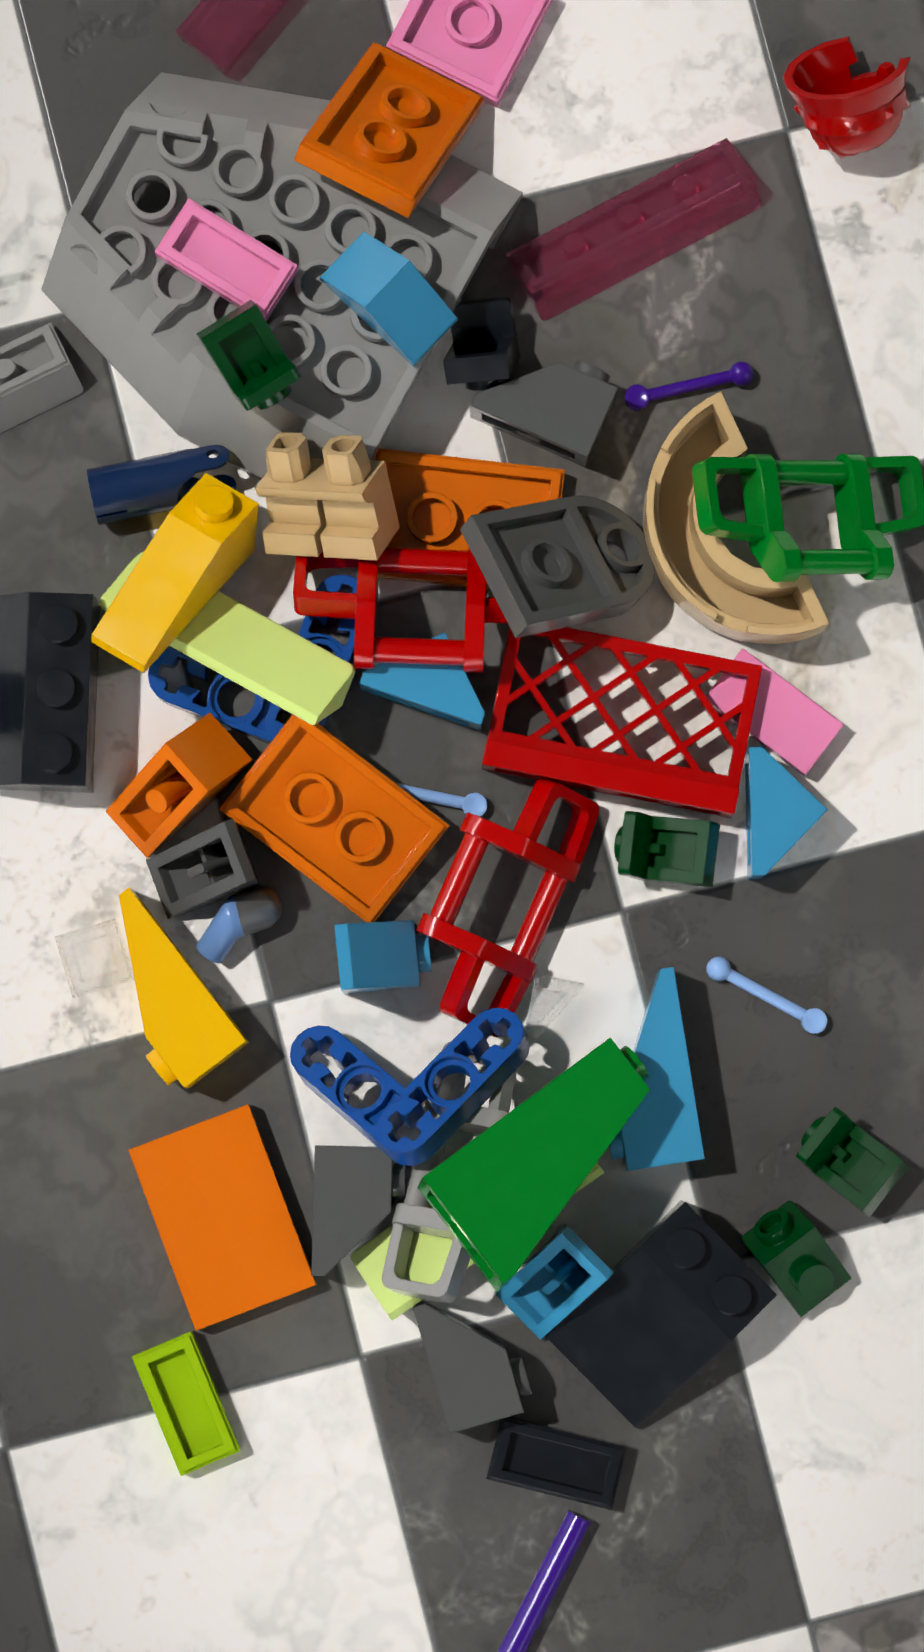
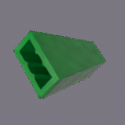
(526, 1167)

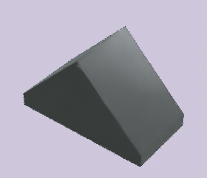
(203, 869)

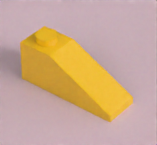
(179, 572)
(176, 1007)

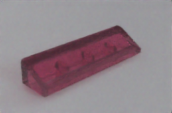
(635, 229)

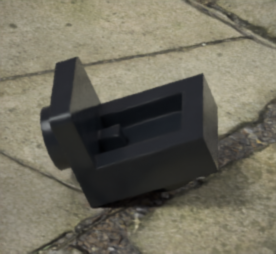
(483, 344)

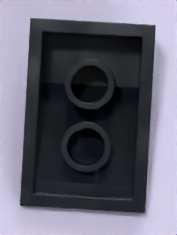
(661, 1314)

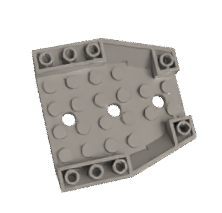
(236, 158)

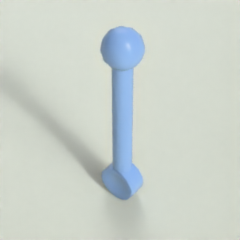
(472, 803)
(811, 1020)

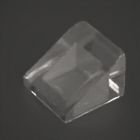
(547, 1001)

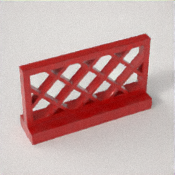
(614, 772)

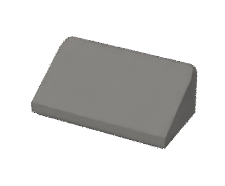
(34, 376)

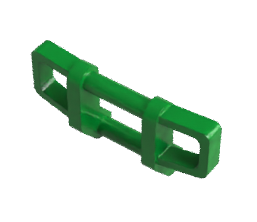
(861, 539)

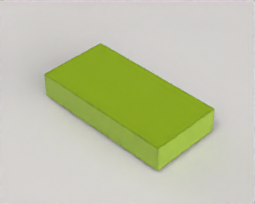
(186, 1403)

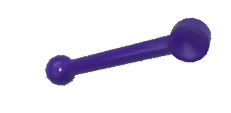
(638, 396)

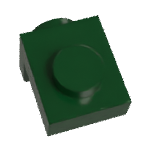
(249, 358)
(667, 849)
(850, 1160)
(795, 1257)

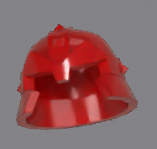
(844, 111)

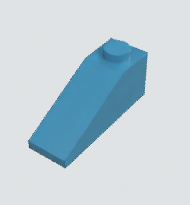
(666, 1121)

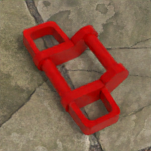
(363, 606)
(521, 843)

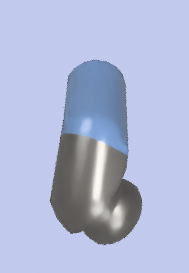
(239, 917)

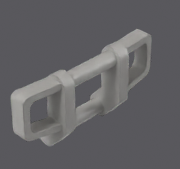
(417, 1217)

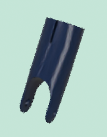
(151, 483)

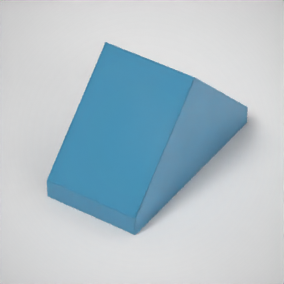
(390, 297)
(427, 688)
(776, 811)
(554, 1282)

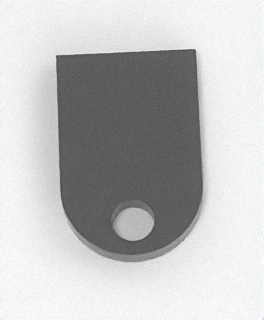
(554, 562)

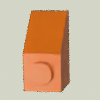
(178, 784)

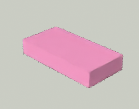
(225, 259)
(782, 716)

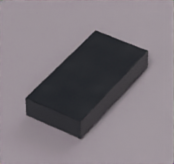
(556, 1462)

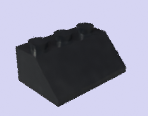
(48, 691)

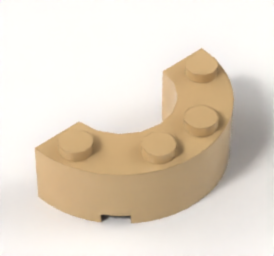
(698, 567)

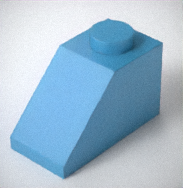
(380, 956)

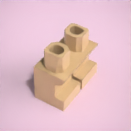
(327, 502)

